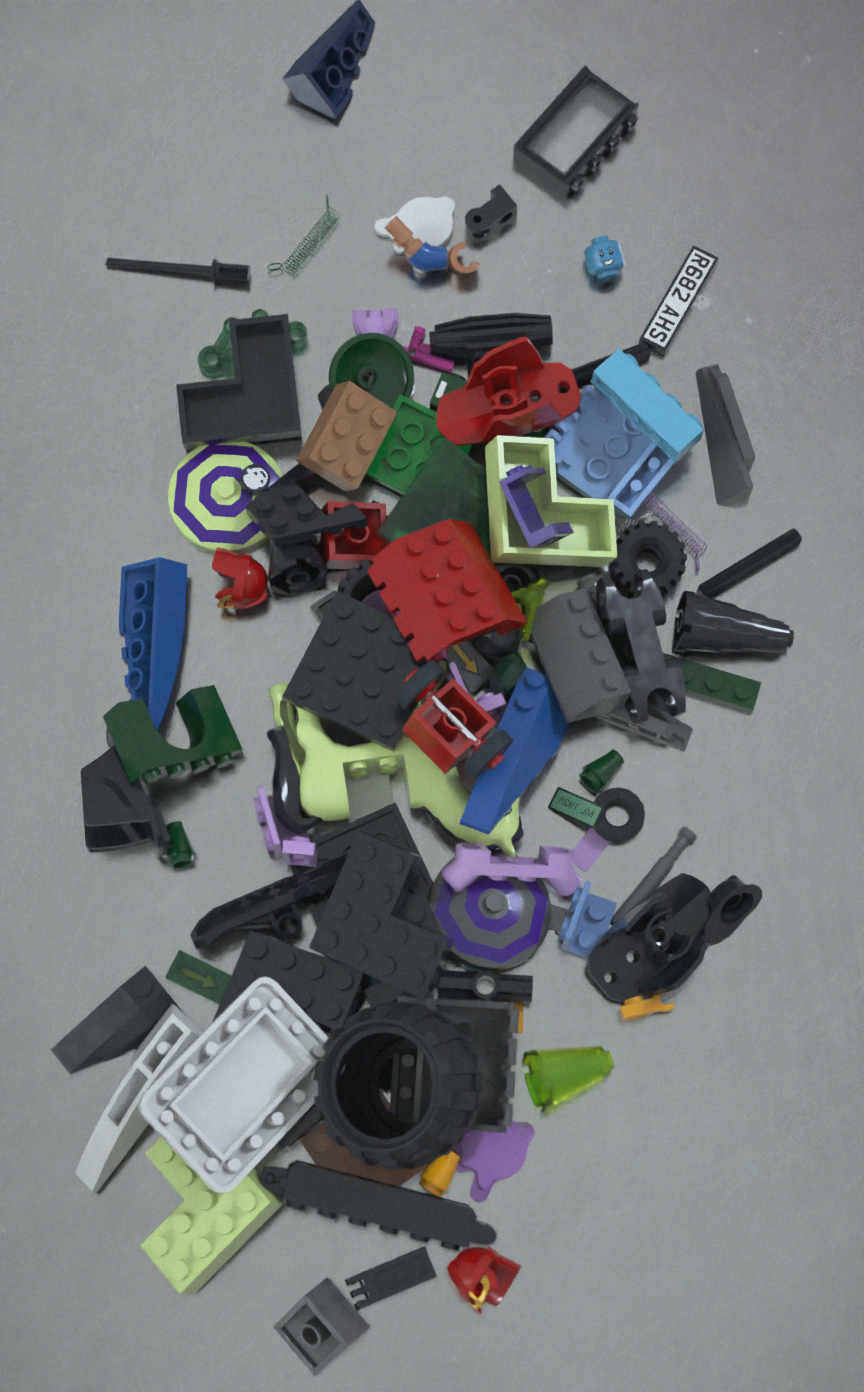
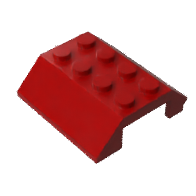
(443, 589)

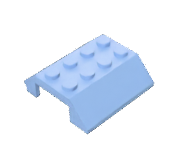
(607, 454)

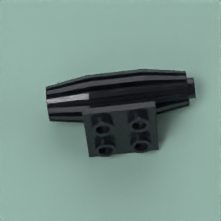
(480, 334)

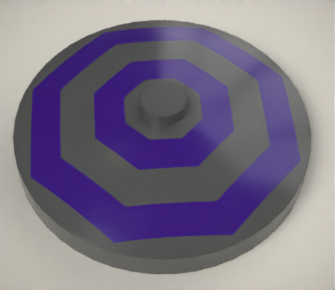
(492, 920)

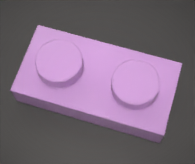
(299, 852)

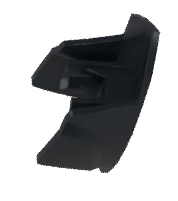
(118, 810)
(664, 937)

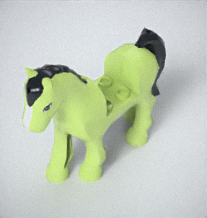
(313, 772)

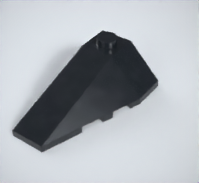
(116, 1024)

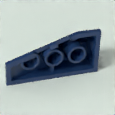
(327, 68)

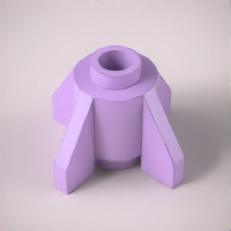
(375, 321)

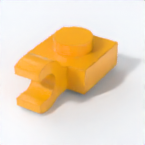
(638, 1008)

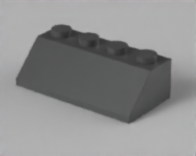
(578, 657)

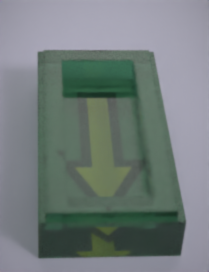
(198, 977)

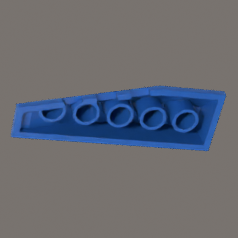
(153, 629)
(536, 730)

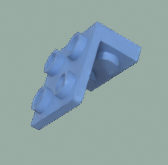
(588, 923)

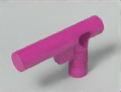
(423, 352)

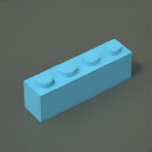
(648, 405)

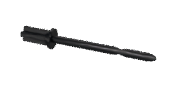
(217, 270)

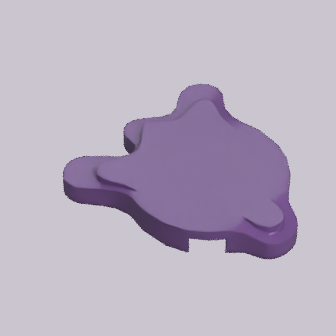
(493, 1155)

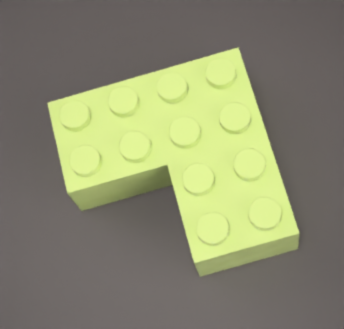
(590, 518)
(206, 1224)

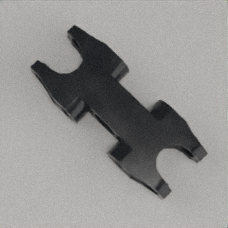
(636, 626)

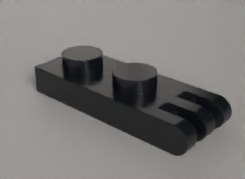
(392, 1277)

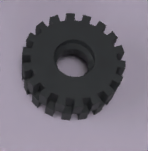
(659, 540)

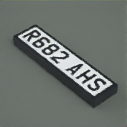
(678, 300)

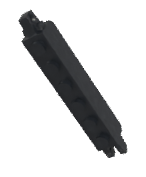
(377, 1203)

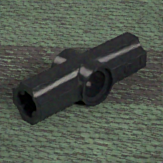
(506, 986)

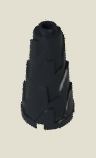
(723, 627)

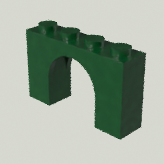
(150, 757)

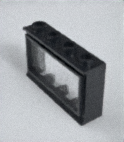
(576, 132)

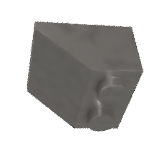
(321, 1326)

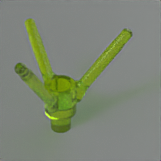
(531, 597)

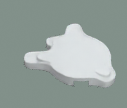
(427, 218)

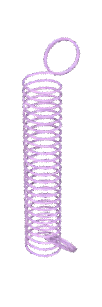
(697, 564)

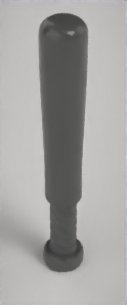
(657, 873)

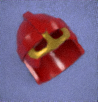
(249, 577)
(482, 1275)

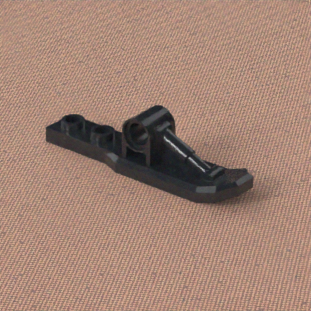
(267, 906)

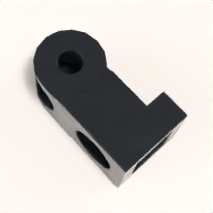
(490, 216)

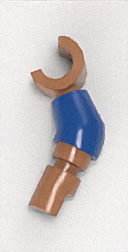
(427, 256)

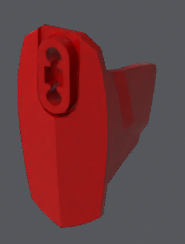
(500, 394)

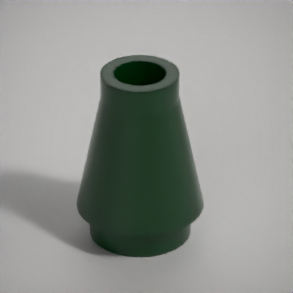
(600, 771)
(182, 852)

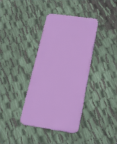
(589, 849)

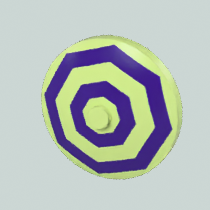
(209, 500)

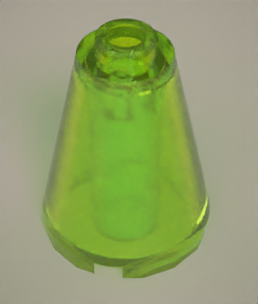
(564, 1073)

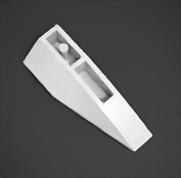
(121, 1120)

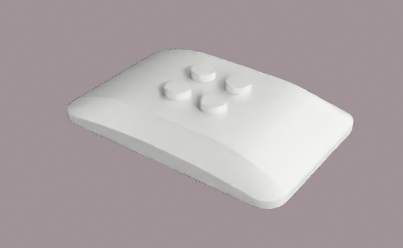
(238, 1085)

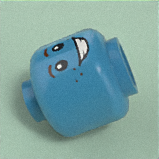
(604, 258)

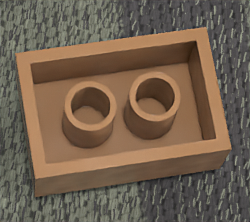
(346, 436)

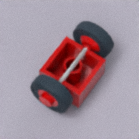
(450, 723)

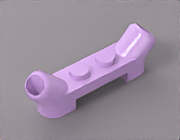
(476, 860)

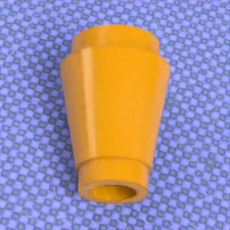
(439, 1174)

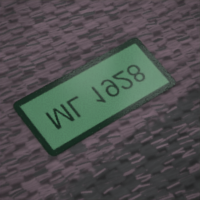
(576, 807)

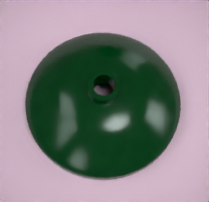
(383, 359)

